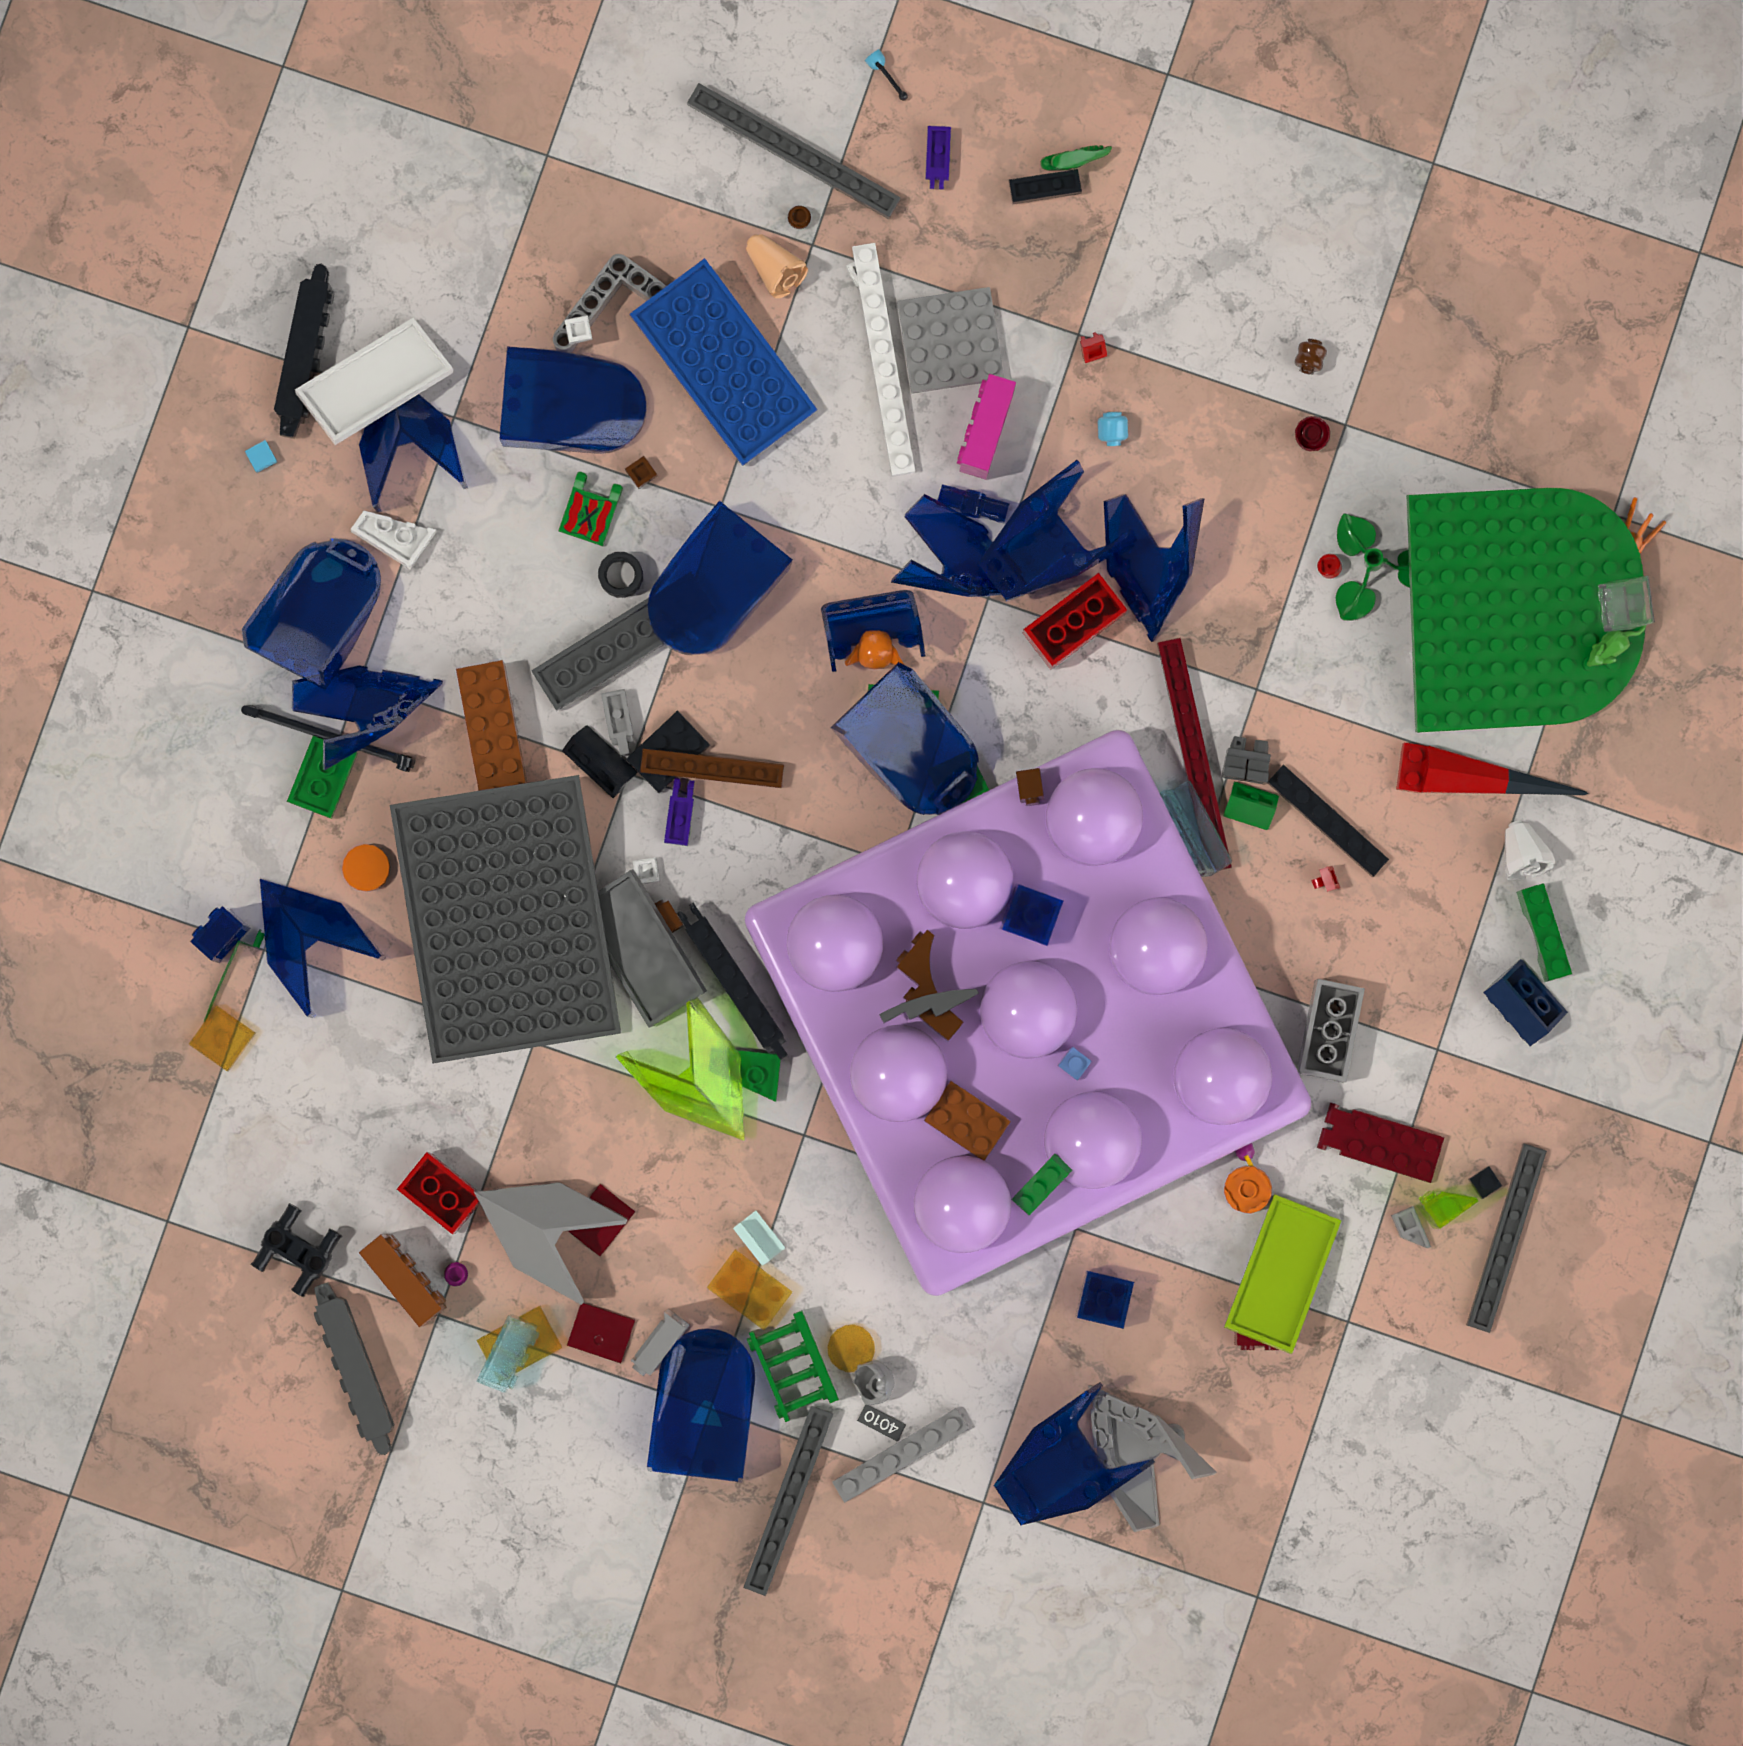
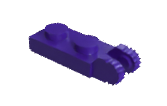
(679, 815)

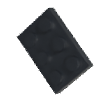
(671, 736)

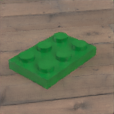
(320, 789)

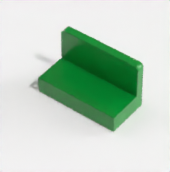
(1251, 806)

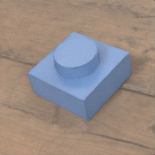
(1074, 1063)

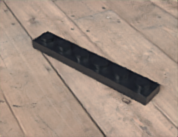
(1327, 821)

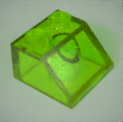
(1443, 1207)

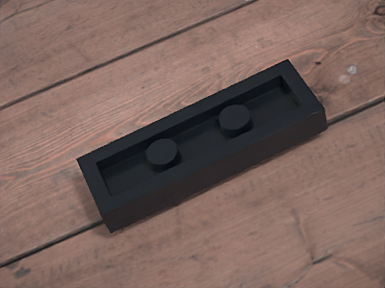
(1045, 186)

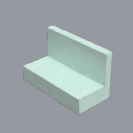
(759, 1238)

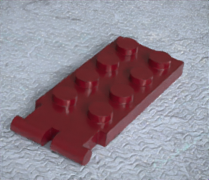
(1381, 1143)

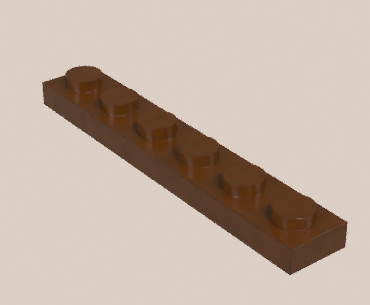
(711, 768)

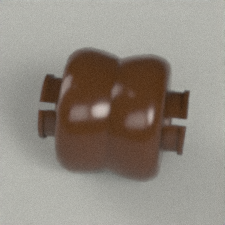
(1310, 356)

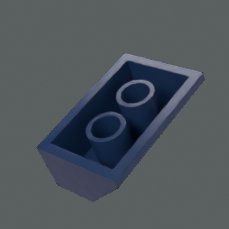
(1525, 1002)

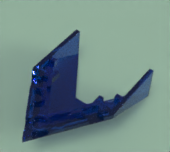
(409, 423)
(958, 546)
(1149, 574)
(361, 696)
(297, 922)

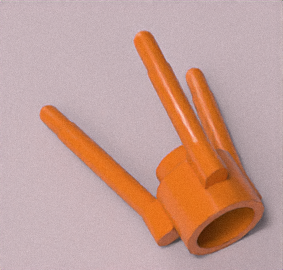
(1637, 536)

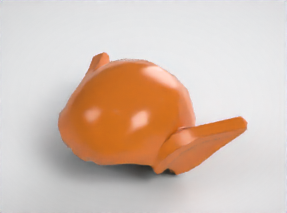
(874, 651)

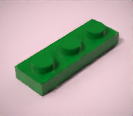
(1041, 1184)

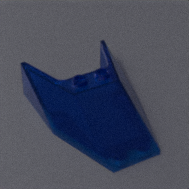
(1038, 547)
(1058, 1468)

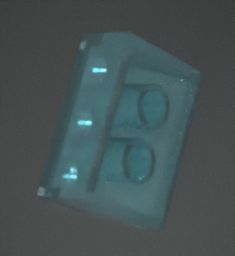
(508, 1353)

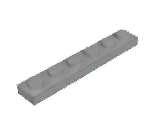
(900, 1455)

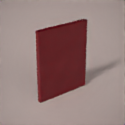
(601, 1237)
(601, 1332)

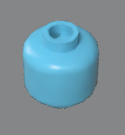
(1113, 428)

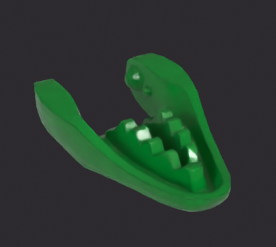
(1074, 159)

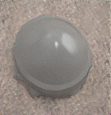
(874, 1382)

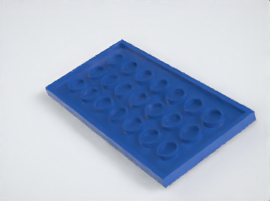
(723, 362)

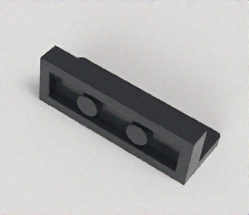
(599, 761)

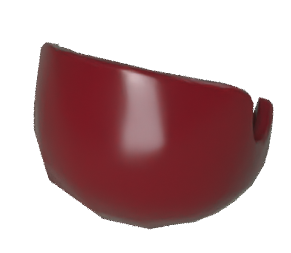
(1312, 433)

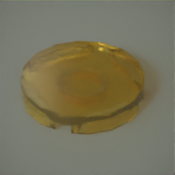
(850, 1347)

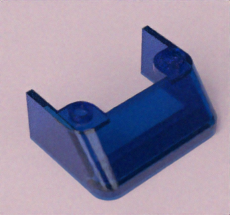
(887, 612)

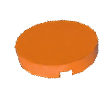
(366, 867)
(1248, 1189)

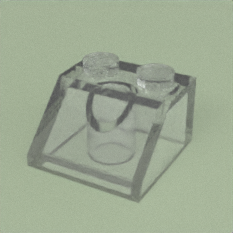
(1626, 603)

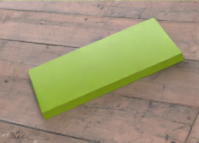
(1282, 1274)

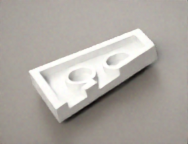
(394, 538)

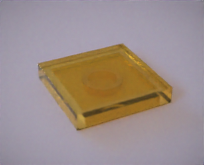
(222, 1038)

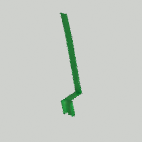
(257, 943)

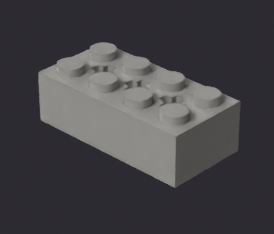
(1343, 1022)

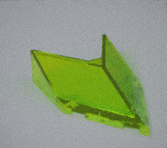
(709, 1088)

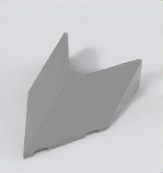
(531, 1221)
(1131, 1435)

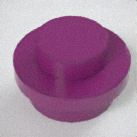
(455, 1274)

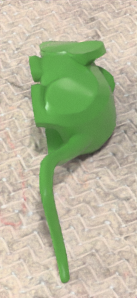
(1611, 646)

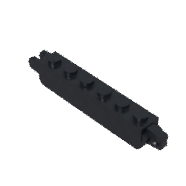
(303, 348)
(734, 983)

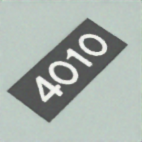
(881, 1422)

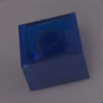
(1031, 914)
(219, 934)
(1104, 1299)

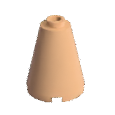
(775, 265)

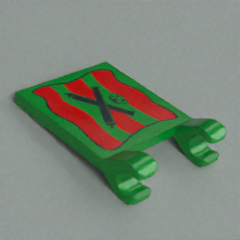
(589, 514)

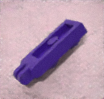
(938, 155)

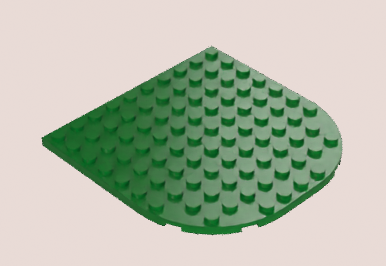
(1513, 607)

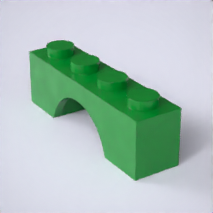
(1550, 948)

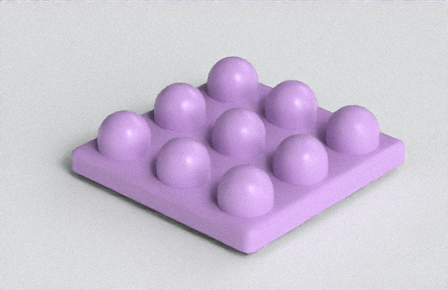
(1129, 979)

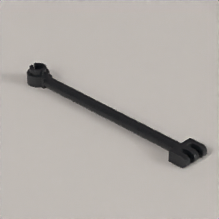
(403, 762)

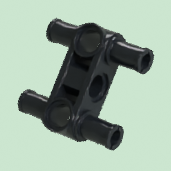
(296, 1250)

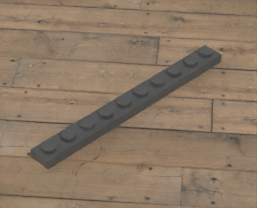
(793, 151)

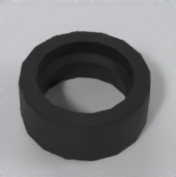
(620, 592)

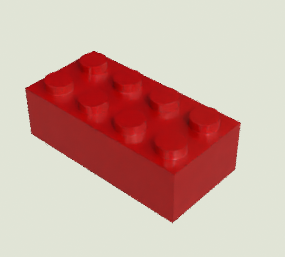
(1074, 621)

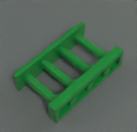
(806, 1347)

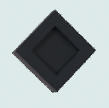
(1485, 1182)

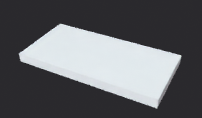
(374, 381)

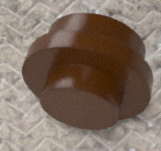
(799, 217)

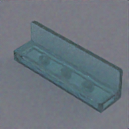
(1196, 829)

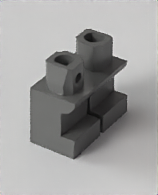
(1257, 762)

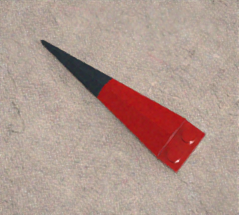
(1440, 771)

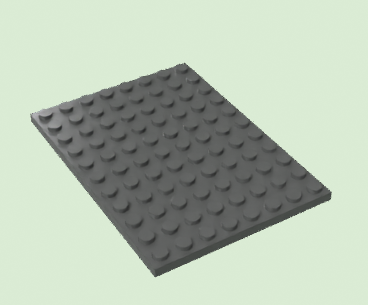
(505, 919)

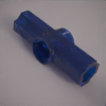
(973, 503)

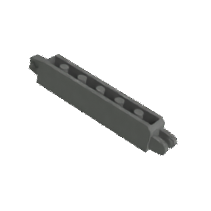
(355, 1368)

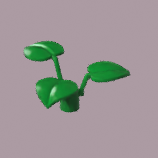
(1352, 537)

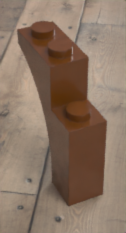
(916, 967)

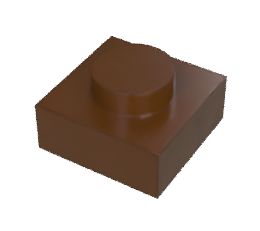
(641, 472)

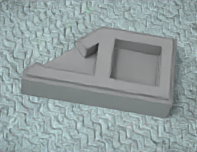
(1410, 1227)

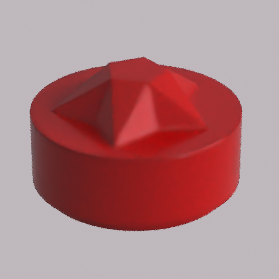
(1329, 566)

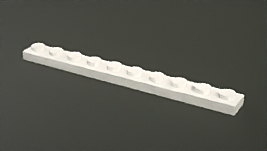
(883, 359)

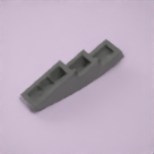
(937, 1002)

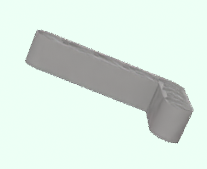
(604, 296)

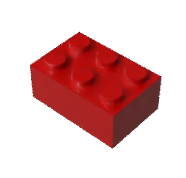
(440, 1192)

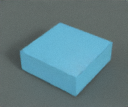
(261, 456)

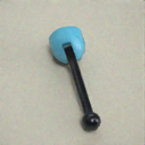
(877, 61)

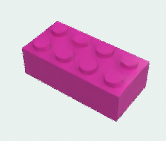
(988, 423)

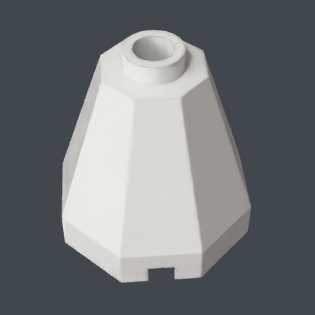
(1525, 852)

